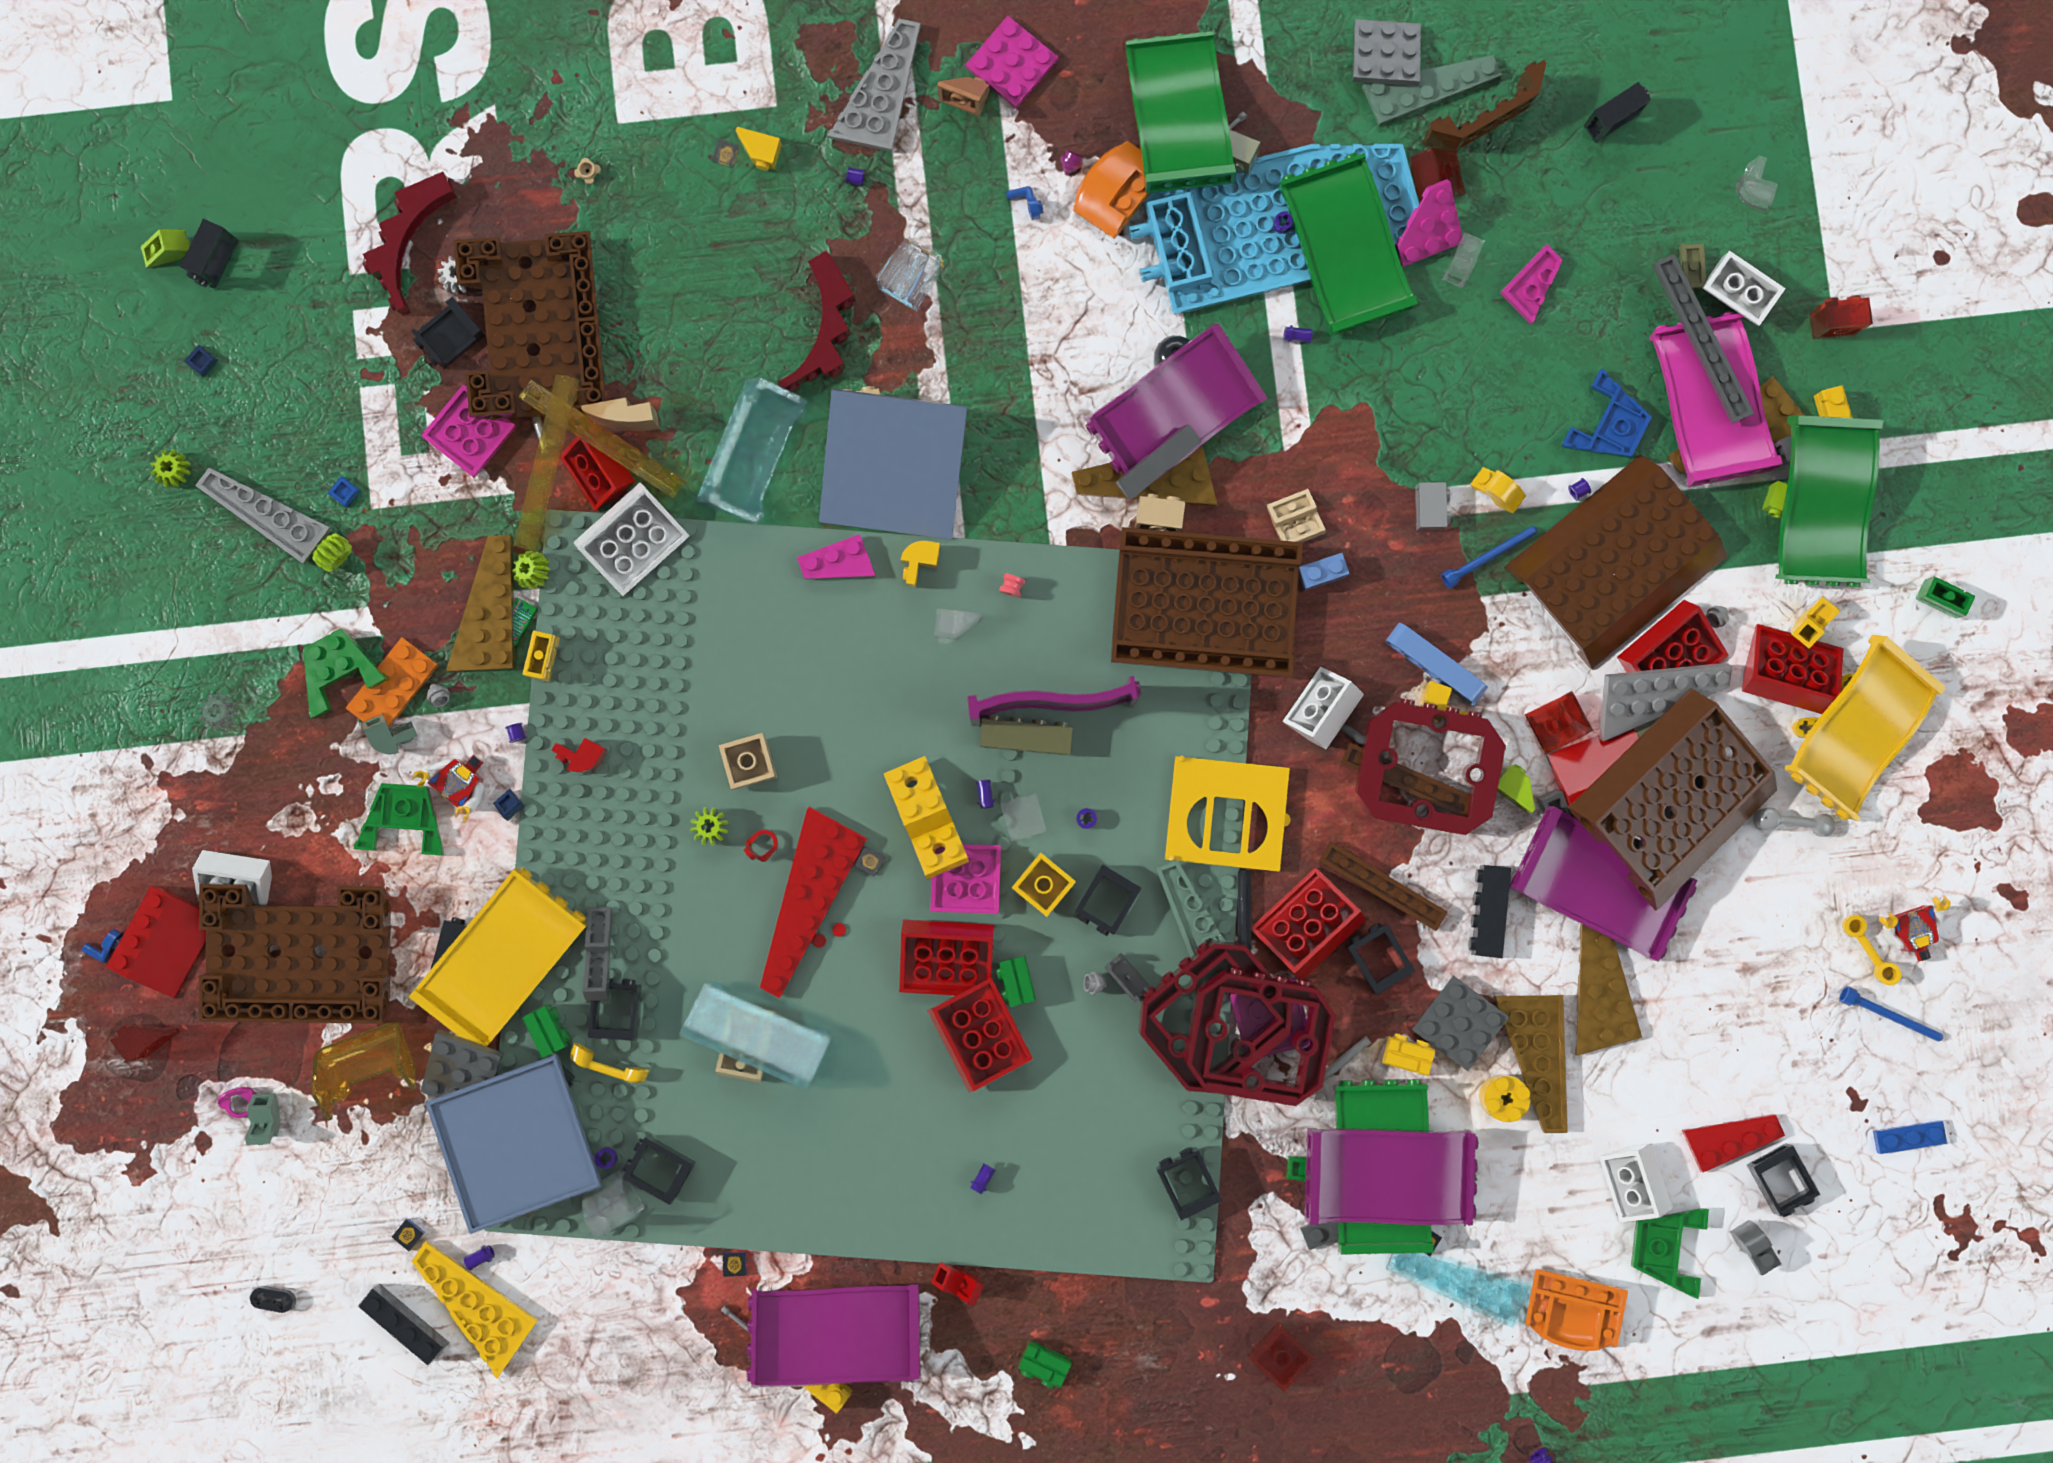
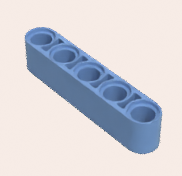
(1436, 664)

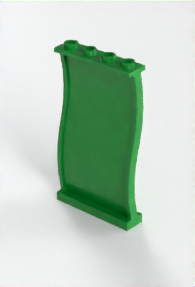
(1180, 112)
(1347, 244)
(1828, 500)
(1390, 1108)

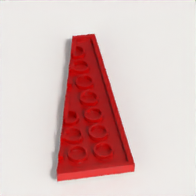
(817, 874)

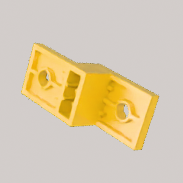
(926, 817)

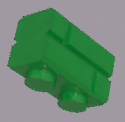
(1945, 597)
(1016, 981)
(547, 1030)
(1044, 1364)

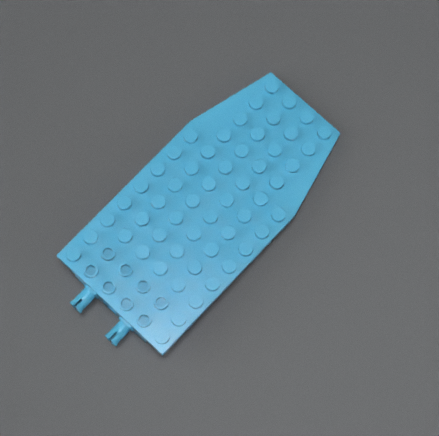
(1222, 238)

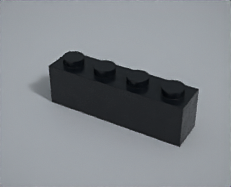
(1490, 911)
(403, 1324)

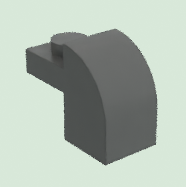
(1757, 1246)

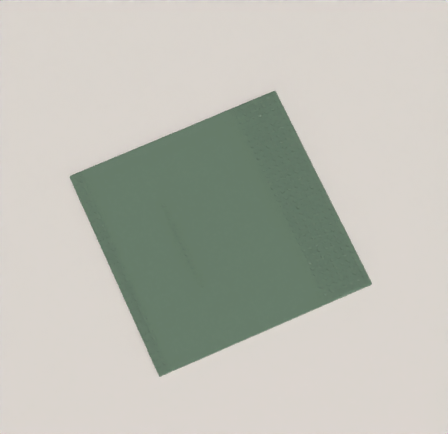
(844, 690)

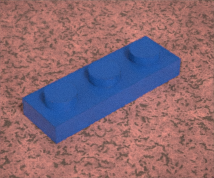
(1910, 1137)

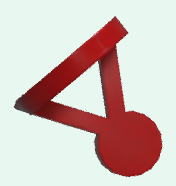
(752, 855)

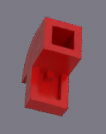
(584, 759)
(958, 1282)

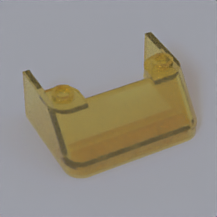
(359, 1059)

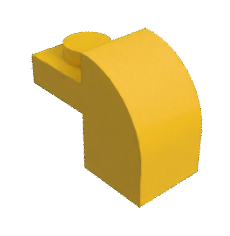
(1500, 488)
(919, 554)
(1812, 623)
(1438, 695)

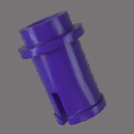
(1297, 334)
(985, 794)
(982, 1178)
(479, 1257)

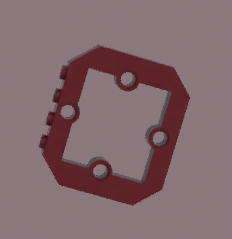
(1482, 792)
(1197, 966)
(1312, 1058)

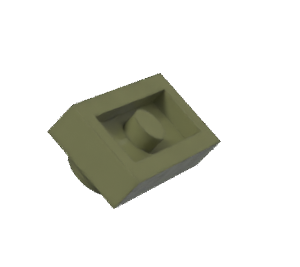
(1693, 264)

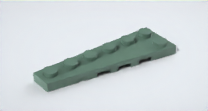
(1435, 85)
(1190, 914)

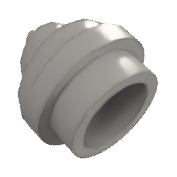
(1717, 616)
(438, 695)
(1094, 983)

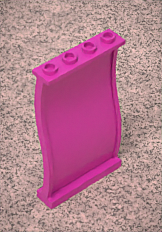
(1706, 439)

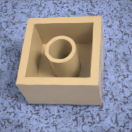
(1160, 513)
(748, 761)

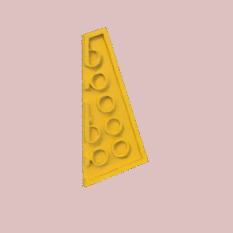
(481, 1312)

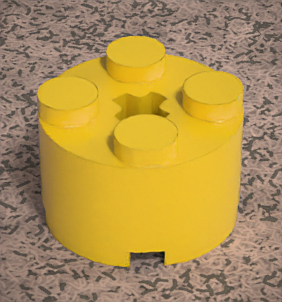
(1514, 1089)

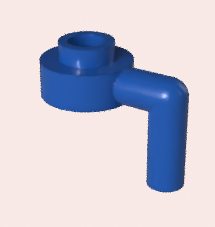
(1034, 207)
(109, 944)

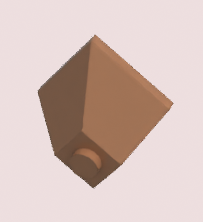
(964, 93)

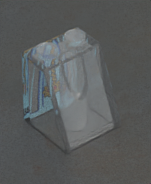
(910, 273)
(610, 1205)

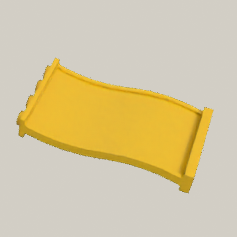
(1864, 728)
(499, 958)

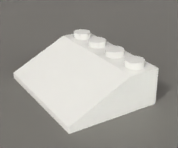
(631, 539)

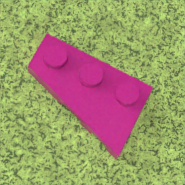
(1530, 285)
(837, 560)

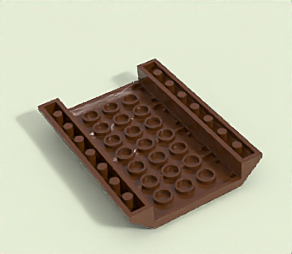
(1619, 559)
(1206, 602)

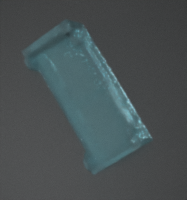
(750, 449)
(756, 1036)

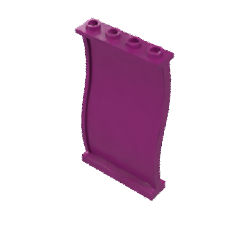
(1195, 386)
(1053, 701)
(1590, 885)
(1390, 1176)
(834, 1336)

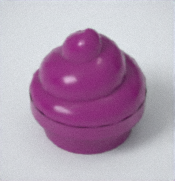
(1071, 161)

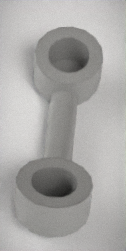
(1821, 825)

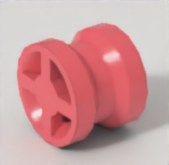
(1012, 585)

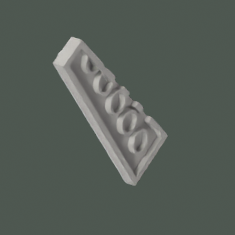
(279, 523)

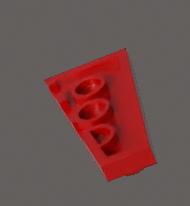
(1726, 1141)

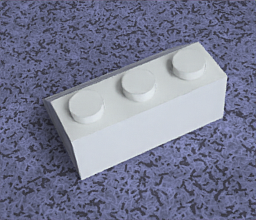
(1743, 288)
(1323, 707)
(234, 869)
(1636, 1183)

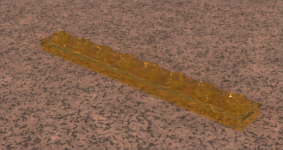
(608, 443)
(546, 461)

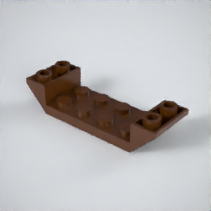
(1446, 136)

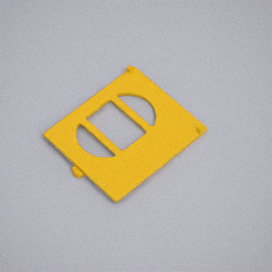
(1249, 782)

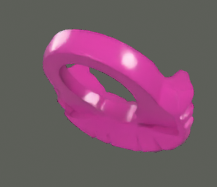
(225, 1099)

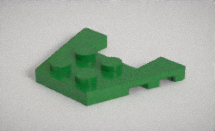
(332, 660)
(402, 808)
(1658, 1248)

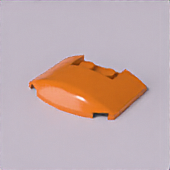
(1112, 189)
(1575, 1311)

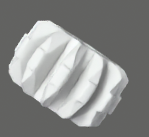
(448, 277)

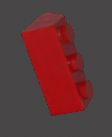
(596, 473)

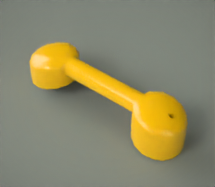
(1855, 926)
(583, 1058)

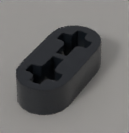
(273, 1294)

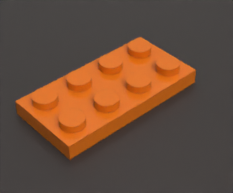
(406, 673)

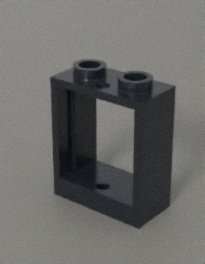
(1617, 112)
(209, 254)
(1117, 879)
(1393, 977)
(617, 1034)
(1774, 1158)
(678, 1182)
(1199, 1204)

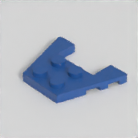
(1619, 426)

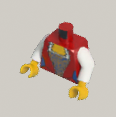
(456, 782)
(1916, 927)

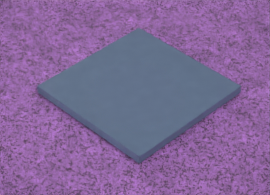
(892, 463)
(513, 1144)

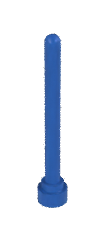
(1453, 576)
(1850, 997)

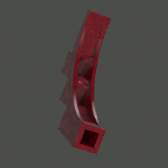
(414, 205)
(833, 329)

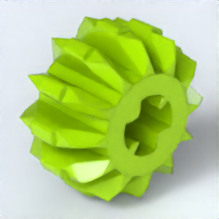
(167, 476)
(332, 552)
(531, 570)
(715, 831)

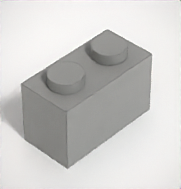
(1432, 506)

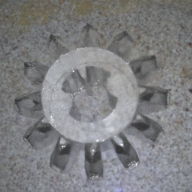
(216, 703)

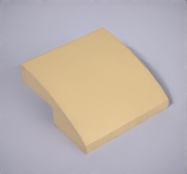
(1296, 517)

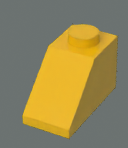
(761, 148)

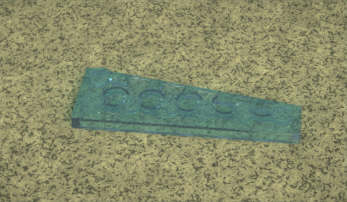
(1477, 1290)

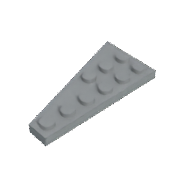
(877, 102)
(1646, 695)

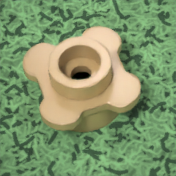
(583, 166)

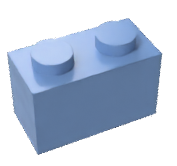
(1323, 572)

